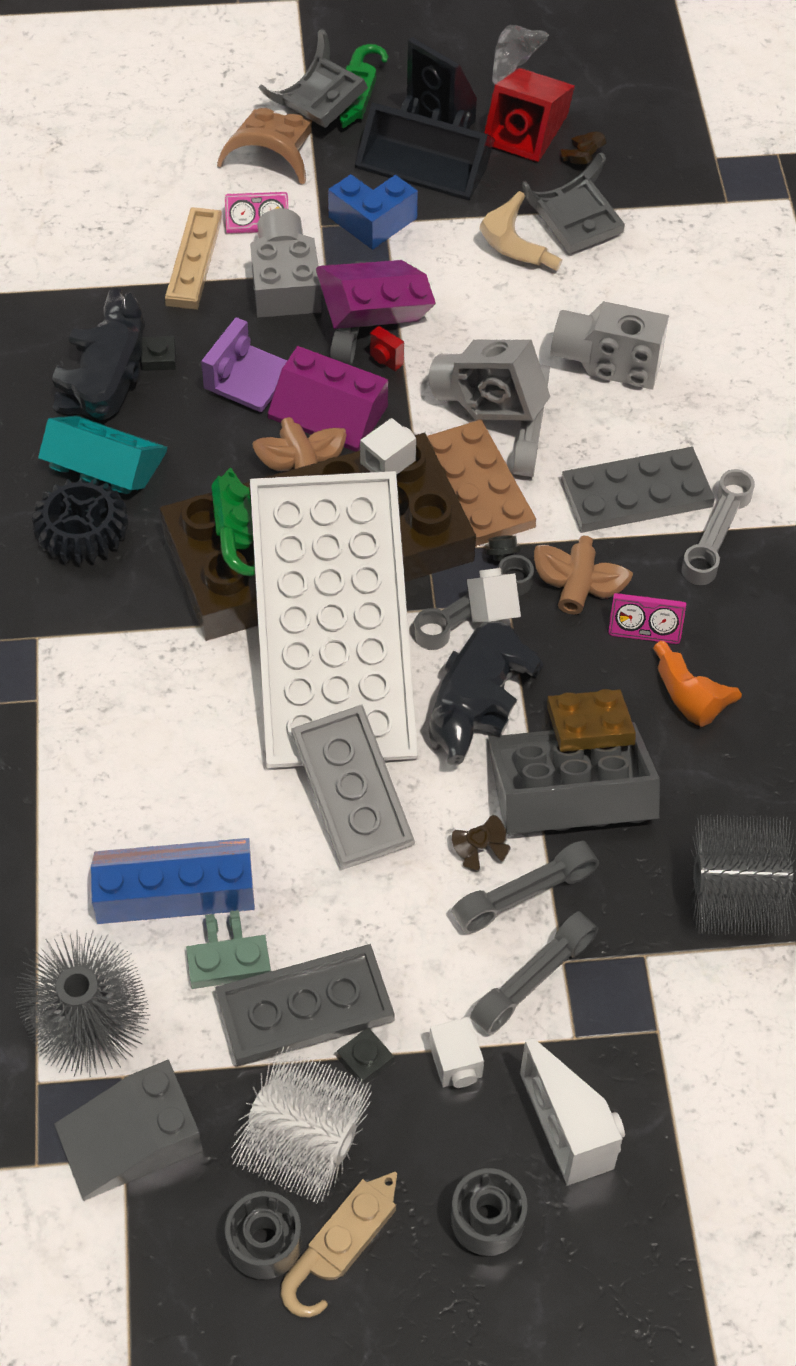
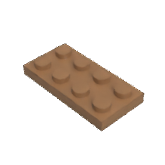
(482, 482)

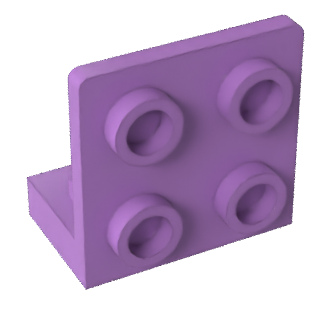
(241, 370)

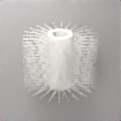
(302, 1124)

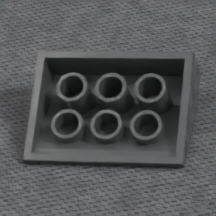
(574, 788)

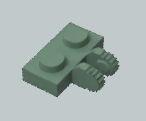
(227, 960)

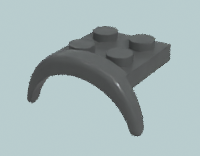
(322, 90)
(577, 210)

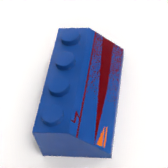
(172, 881)

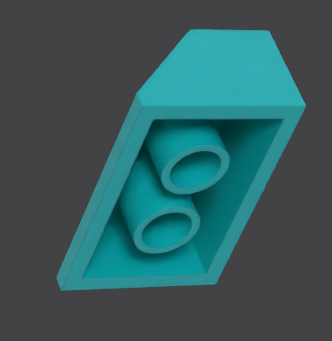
(100, 453)

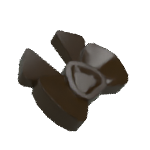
(587, 145)
(468, 842)

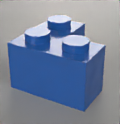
(370, 213)

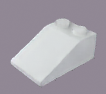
(572, 1115)

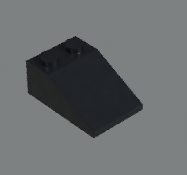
(438, 83)

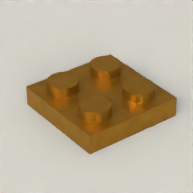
(591, 720)

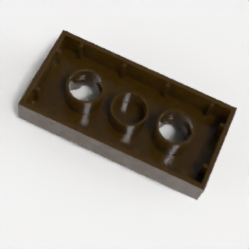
(431, 526)

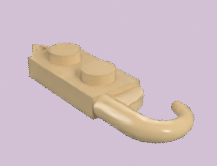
(341, 1240)

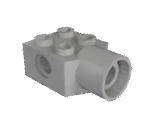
(284, 266)
(613, 342)
(492, 380)

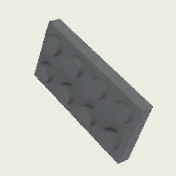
(637, 489)
(304, 1004)

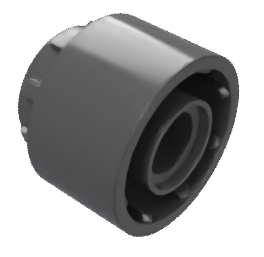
(491, 1188)
(261, 1211)

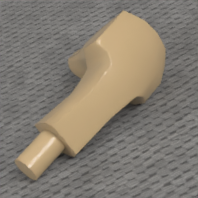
(500, 233)

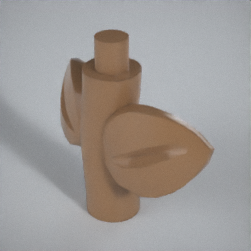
(296, 449)
(579, 574)

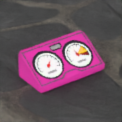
(245, 209)
(646, 618)

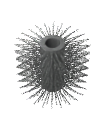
(743, 875)
(83, 1004)

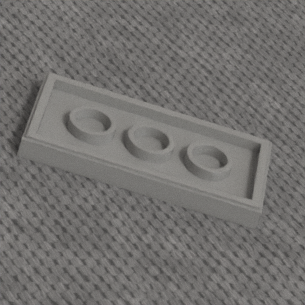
(352, 787)

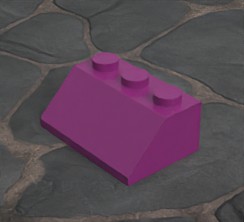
(375, 293)
(329, 395)

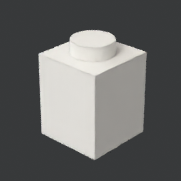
(388, 448)
(493, 596)
(456, 1053)

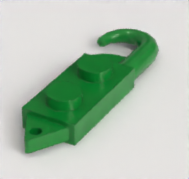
(368, 73)
(233, 519)

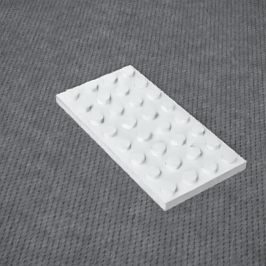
(332, 608)

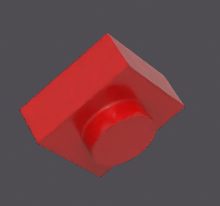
(386, 348)

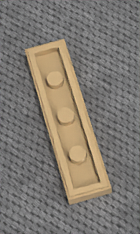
(193, 258)

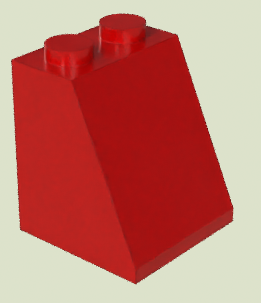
(527, 112)

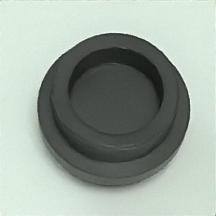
(502, 546)

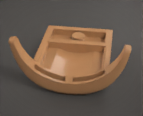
(273, 131)

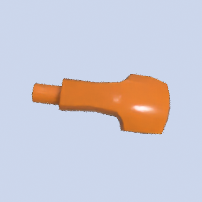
(695, 697)

